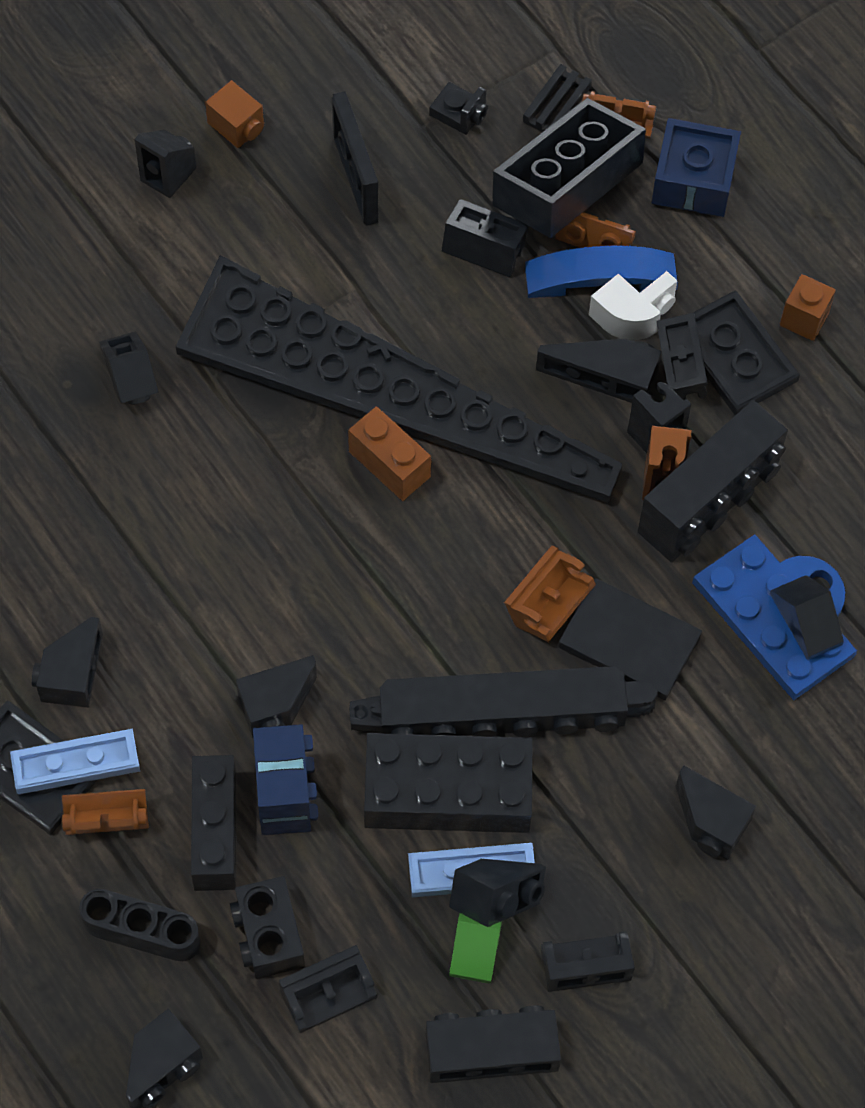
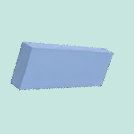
(74, 761)
(434, 870)

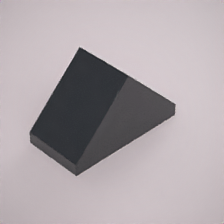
(809, 615)

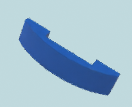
(595, 267)

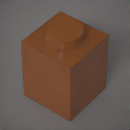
(235, 114)
(807, 307)

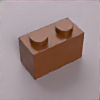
(389, 453)

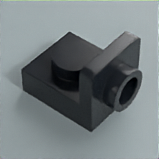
(459, 107)

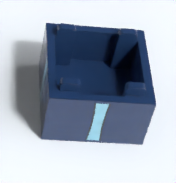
(695, 167)
(283, 779)

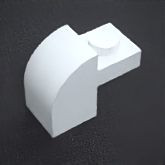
(629, 313)

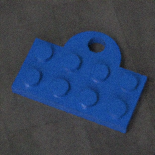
(740, 593)

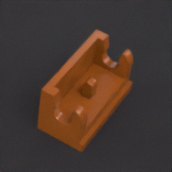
(665, 453)
(549, 594)

